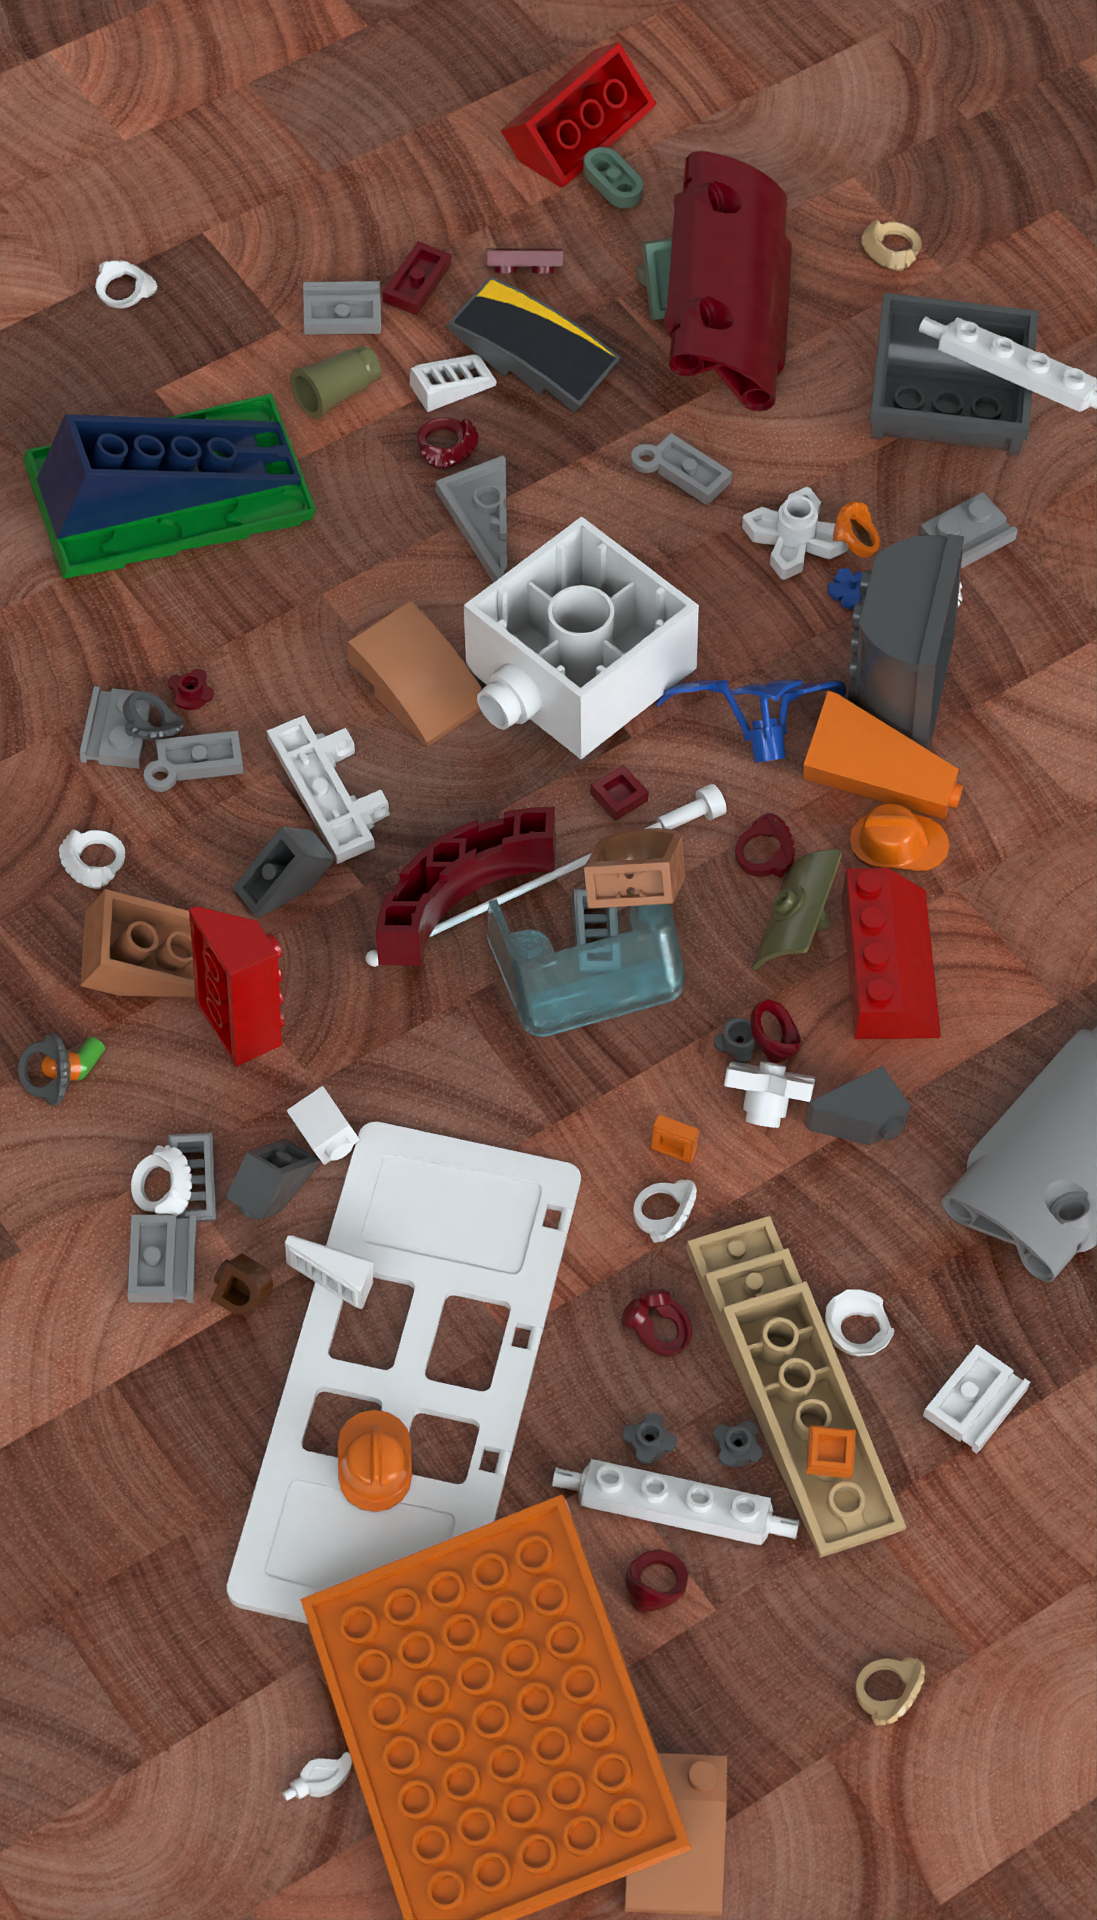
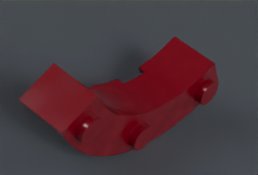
(454, 869)

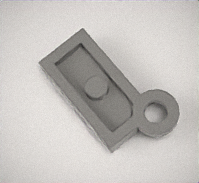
(684, 467)
(194, 759)

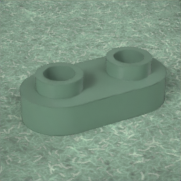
(619, 180)

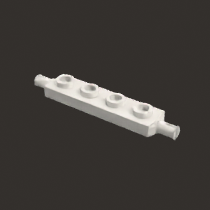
(1014, 362)
(675, 1502)

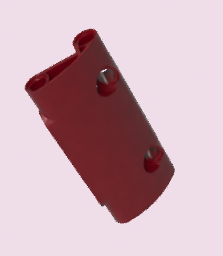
(729, 277)

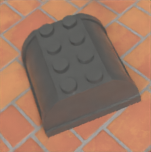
(941, 397)
(906, 633)

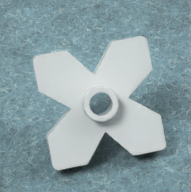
(793, 532)
(768, 1090)

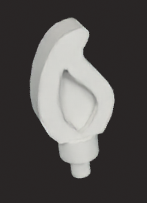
(320, 1777)

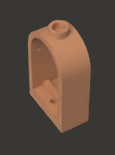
(624, 853)

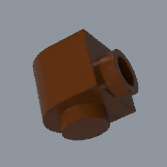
(242, 1285)

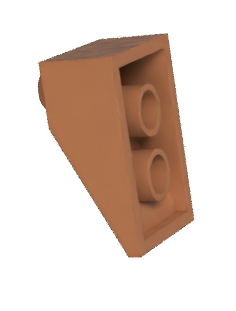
(137, 948)
(695, 1878)

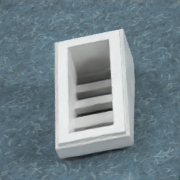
(443, 393)
(335, 1270)

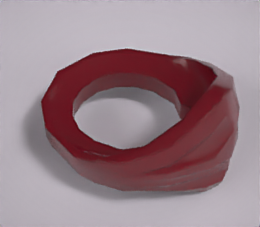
(791, 1039)
(646, 1598)

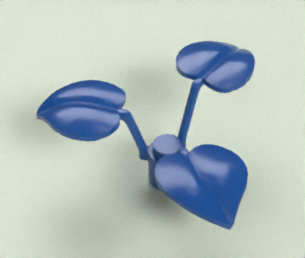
(766, 735)

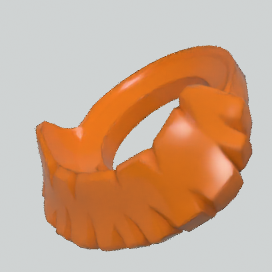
(861, 518)

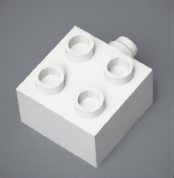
(578, 639)

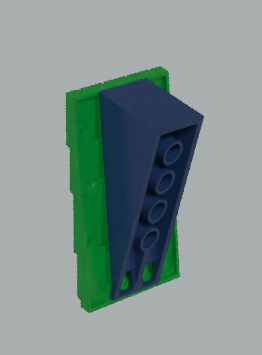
(165, 485)

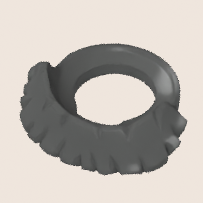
(139, 728)
(55, 1049)

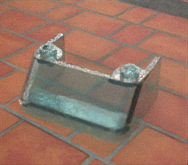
(589, 980)

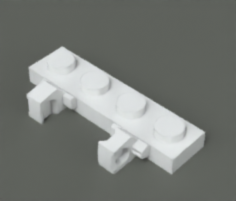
(310, 767)

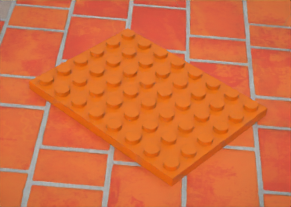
(494, 1722)

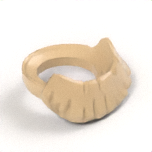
(888, 258)
(884, 1712)

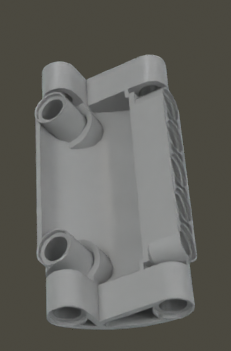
(1038, 1166)

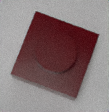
(619, 792)

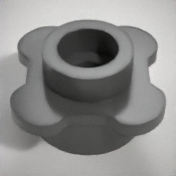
(737, 1029)
(647, 1451)
(738, 1456)

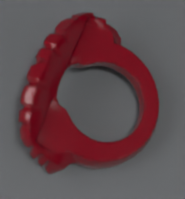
(448, 457)
(768, 826)

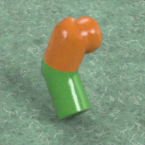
(80, 1061)

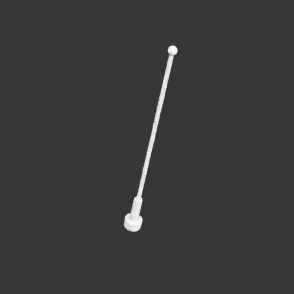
(708, 803)

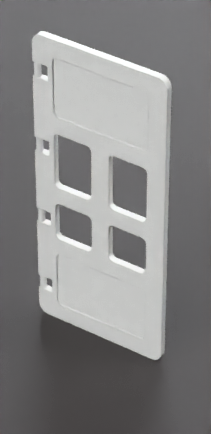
(447, 1224)

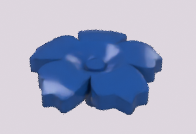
(846, 588)

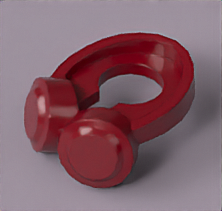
(636, 1317)

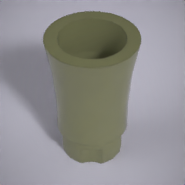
(333, 380)

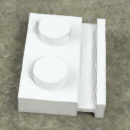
(976, 1399)

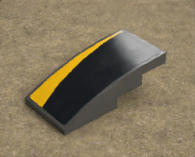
(533, 342)

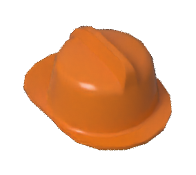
(899, 839)
(374, 1460)

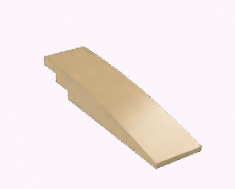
(793, 1381)

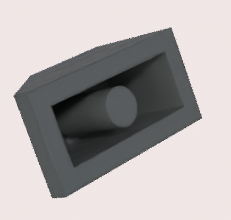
(283, 870)
(861, 1110)
(270, 1178)

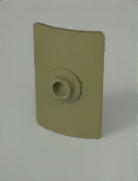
(799, 906)

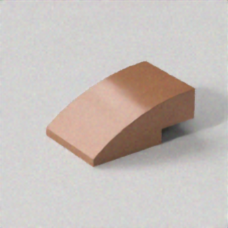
(416, 673)

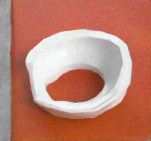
(857, 1303)

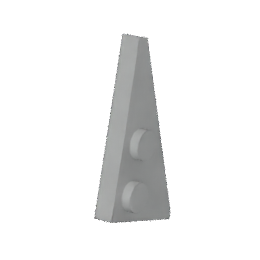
(479, 509)

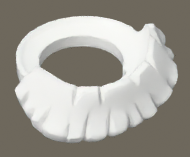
(109, 270)
(90, 876)
(683, 1192)
(177, 1198)

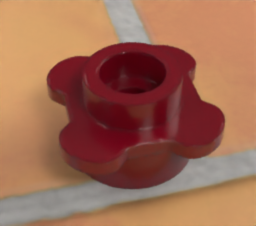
(191, 698)

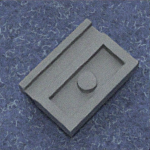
(342, 307)
(979, 523)
(105, 730)
(162, 1258)

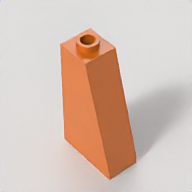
(878, 762)

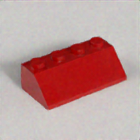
(579, 113)
(889, 956)
(237, 982)

